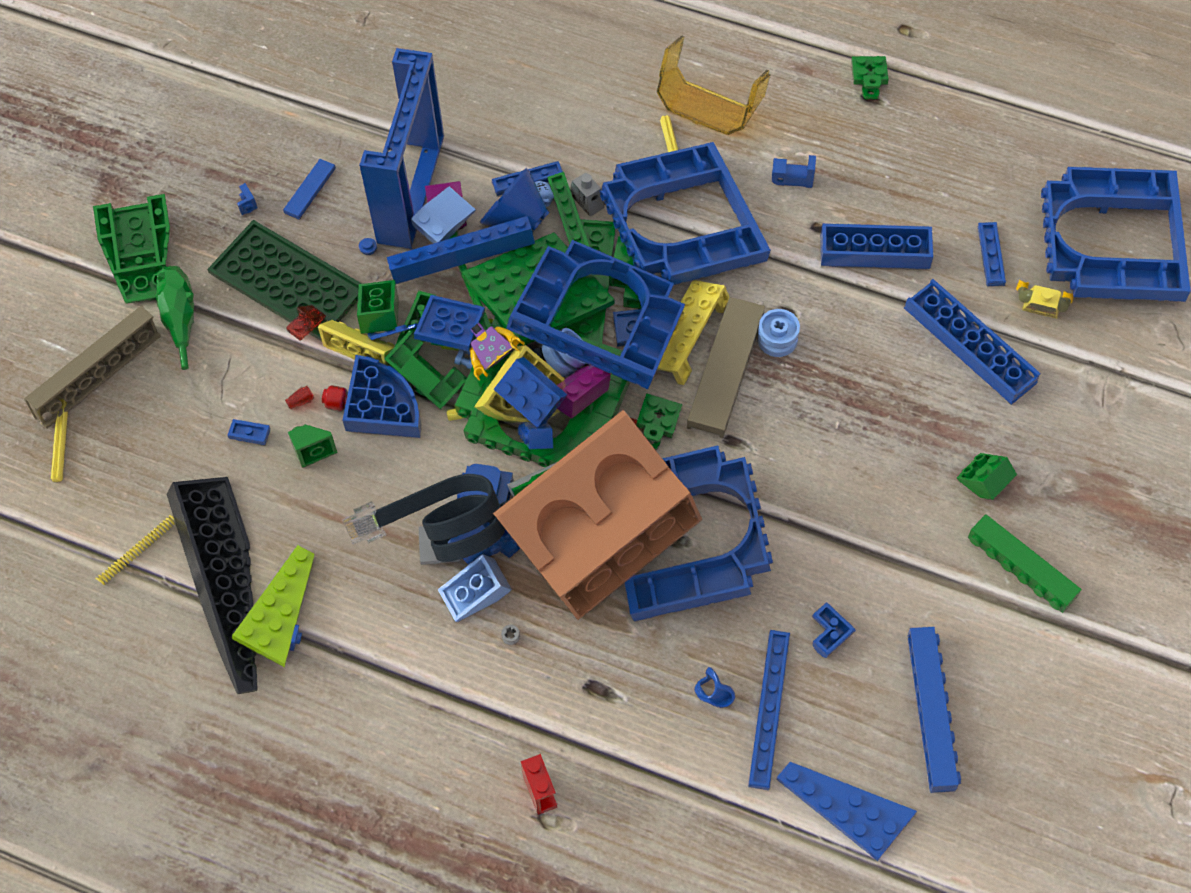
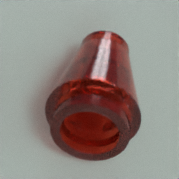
(300, 397)

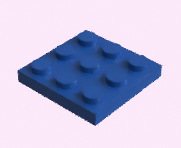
(448, 322)

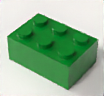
(377, 306)

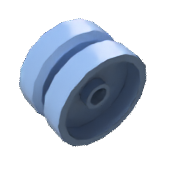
(778, 332)
(561, 362)

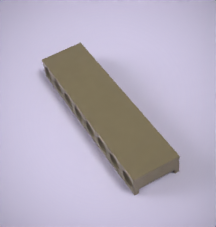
(91, 364)
(726, 367)

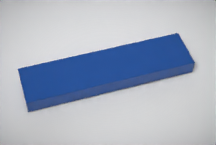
(538, 173)
(309, 189)
(991, 254)

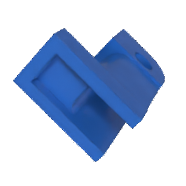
(794, 174)

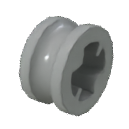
(512, 628)

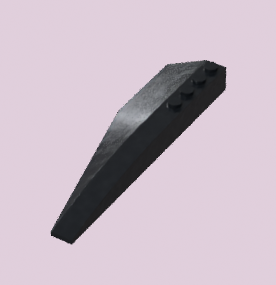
(219, 566)

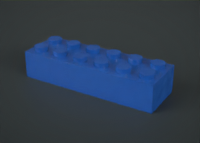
(876, 246)

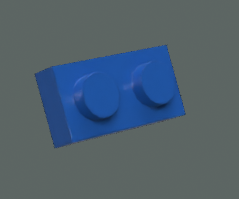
(249, 432)

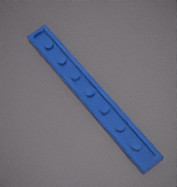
(769, 710)

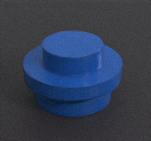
(367, 246)

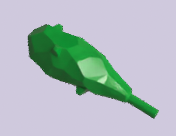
(176, 307)

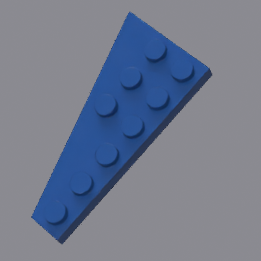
(858, 814)

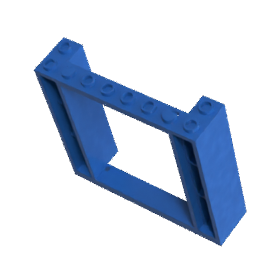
(414, 123)

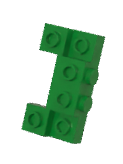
(422, 374)

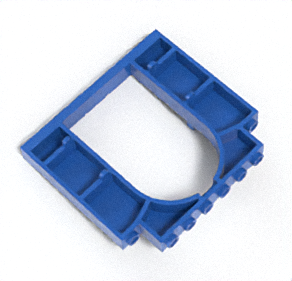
(692, 257)
(1116, 276)
(549, 287)
(715, 577)

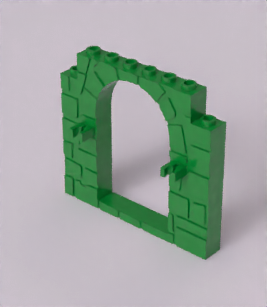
(487, 431)

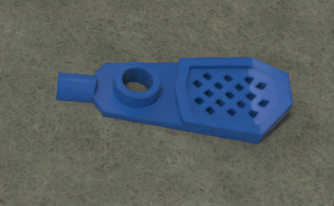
(372, 336)

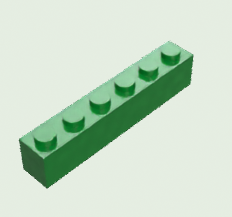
(1024, 563)

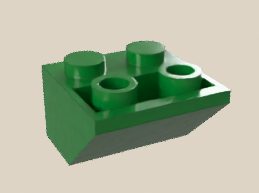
(987, 475)

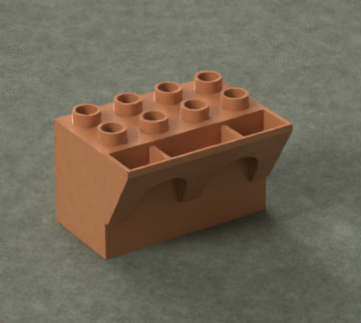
(599, 514)

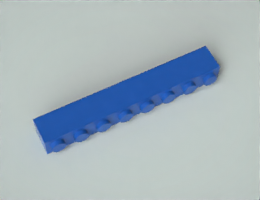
(461, 250)
(932, 710)

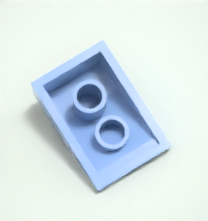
(442, 216)
(474, 588)

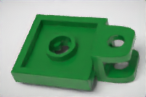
(870, 80)
(657, 427)

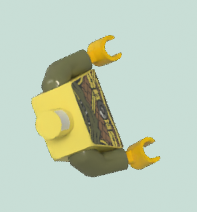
(1043, 300)

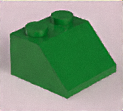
(311, 444)

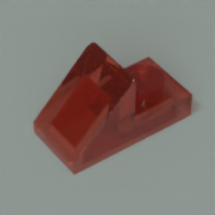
(305, 322)

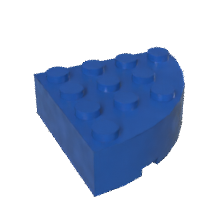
(380, 401)

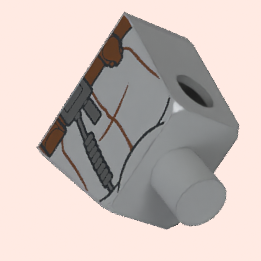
(585, 189)

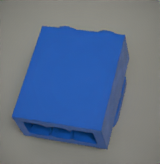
(498, 479)

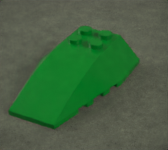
(135, 244)

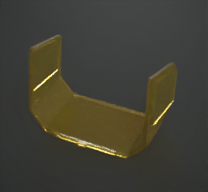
(701, 104)

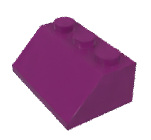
(582, 389)

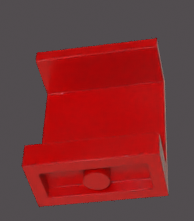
(539, 784)

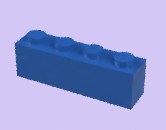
(536, 437)

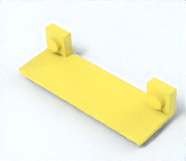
(699, 304)

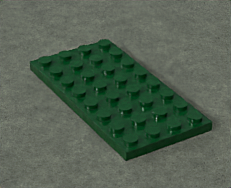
(284, 276)

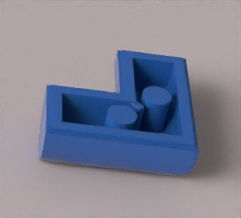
(836, 630)

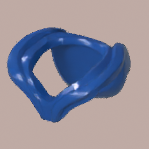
(722, 695)

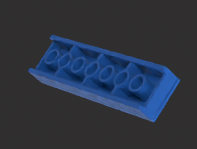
(971, 343)

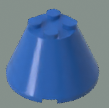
(518, 201)

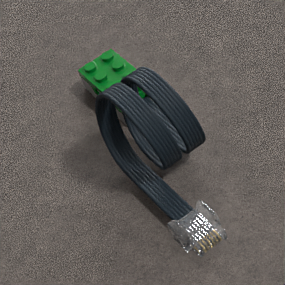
(445, 521)

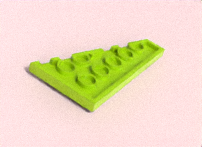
(273, 617)

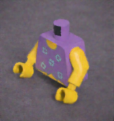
(491, 347)

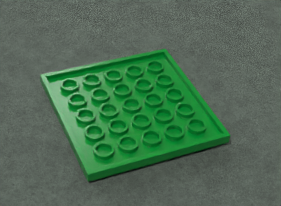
(504, 278)

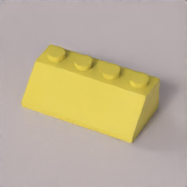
(351, 342)

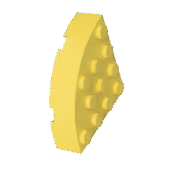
(495, 405)

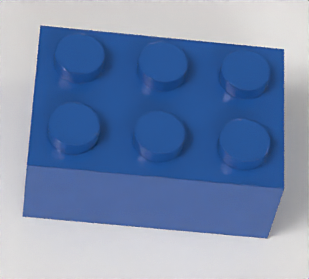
(530, 392)

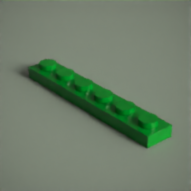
(567, 208)

